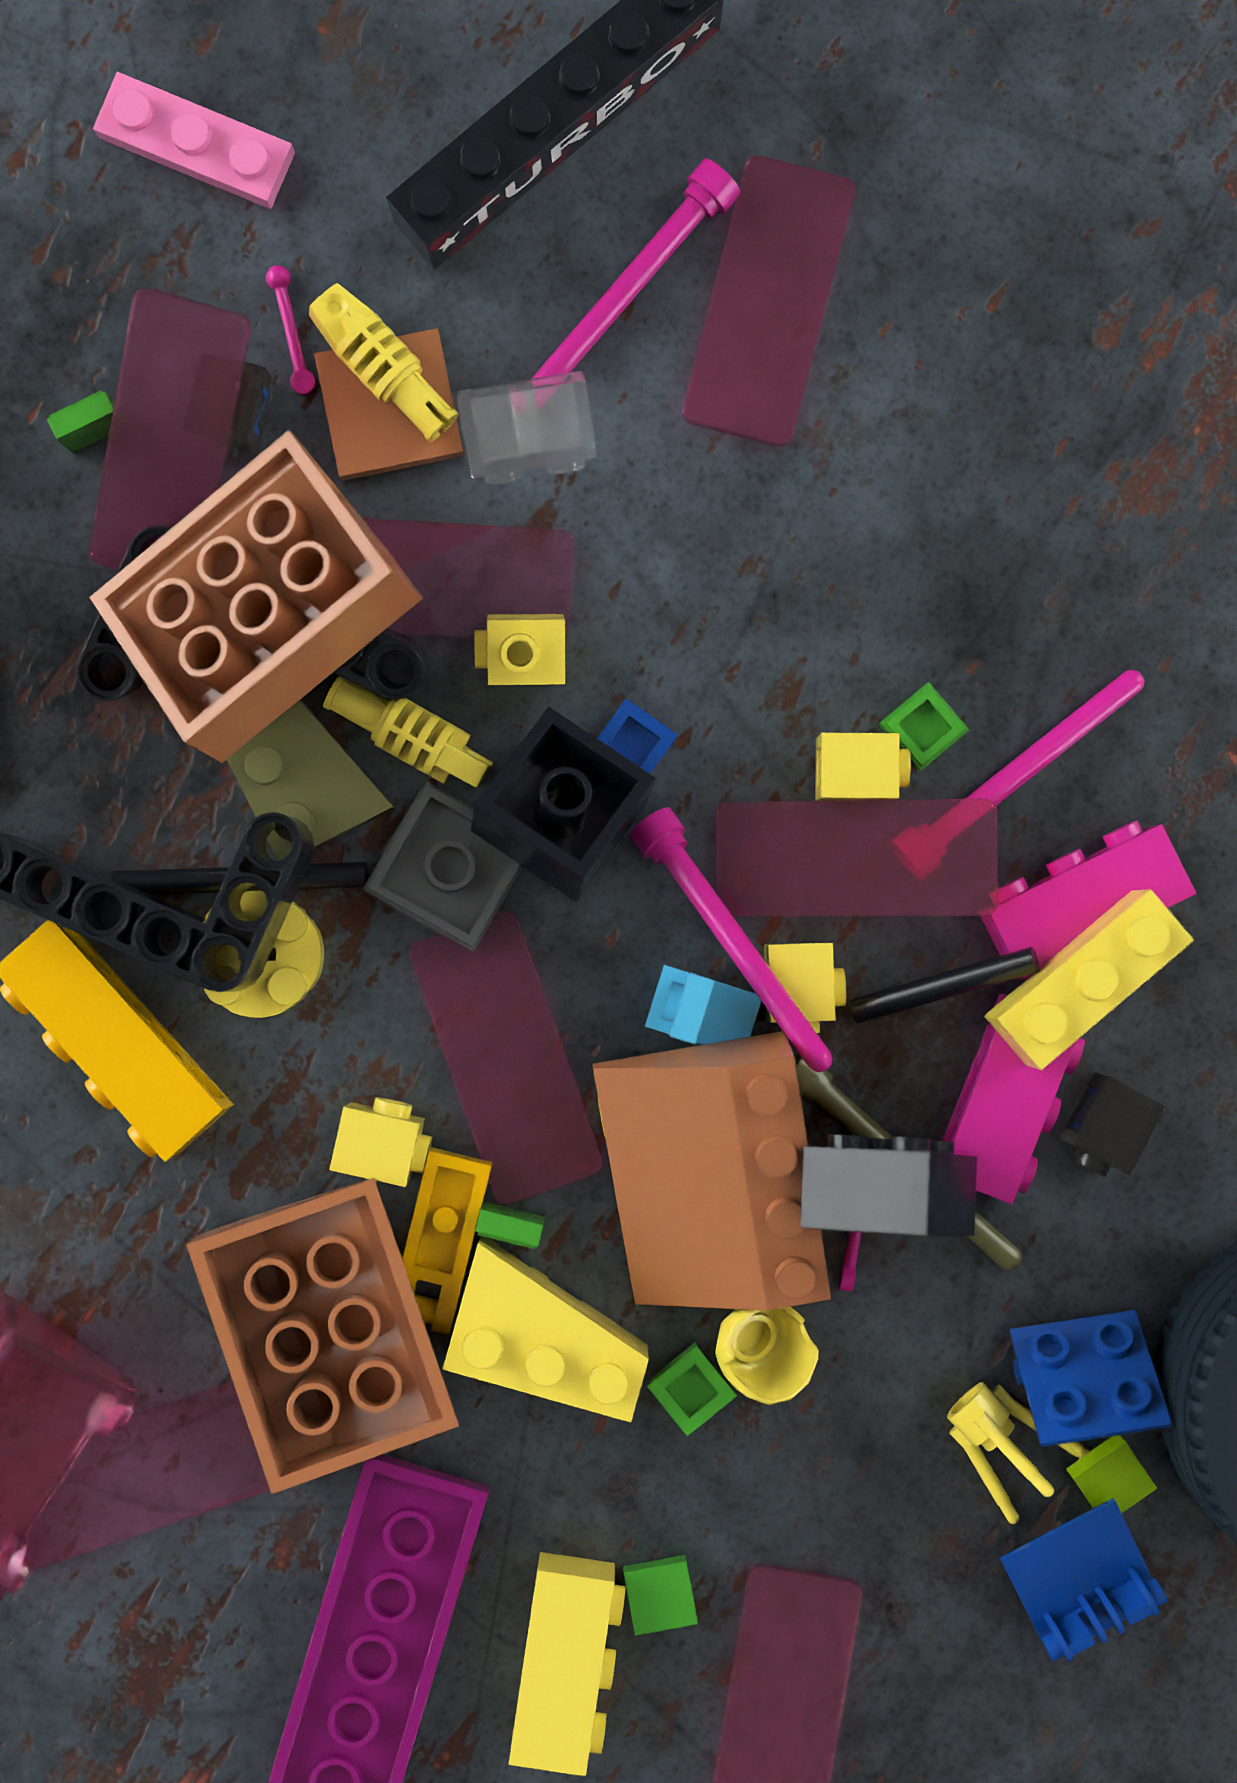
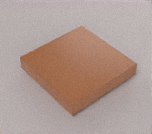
(377, 435)

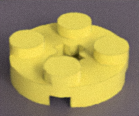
(287, 978)

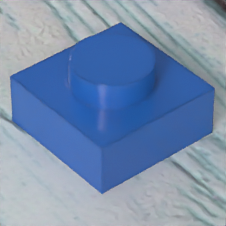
(637, 736)

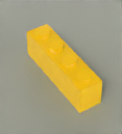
(112, 1039)

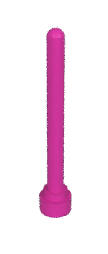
(708, 192)
(1060, 738)
(662, 839)

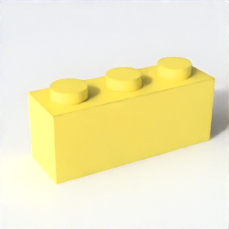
(1088, 978)
(566, 1664)

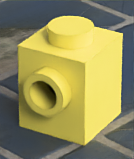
(522, 649)
(860, 766)
(808, 978)
(381, 1142)

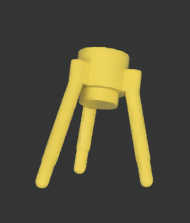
(983, 1419)

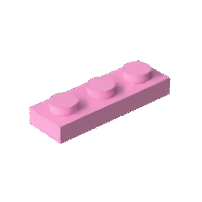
(194, 140)

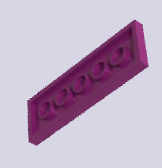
(380, 1625)

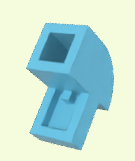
(701, 1008)

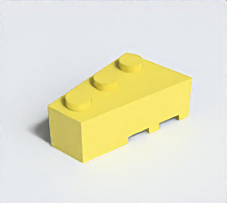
(542, 1340)

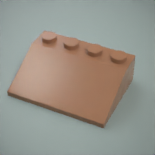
(253, 599)
(712, 1175)
(322, 1334)

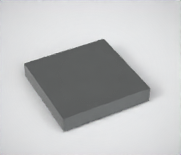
(443, 870)

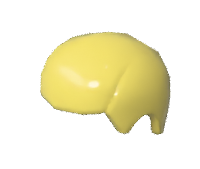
(766, 1353)

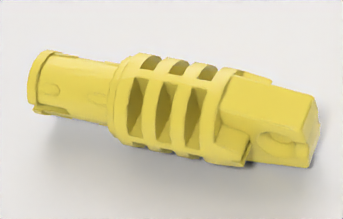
(380, 359)
(410, 733)

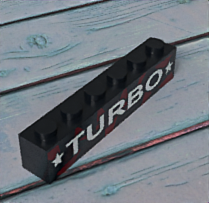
(547, 120)

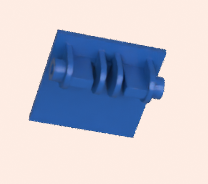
(1088, 1378)
(1083, 1581)

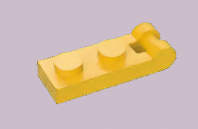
(445, 1231)

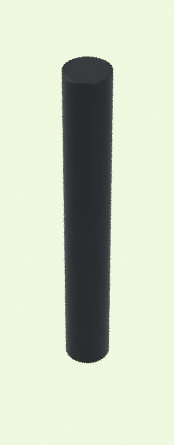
(945, 985)

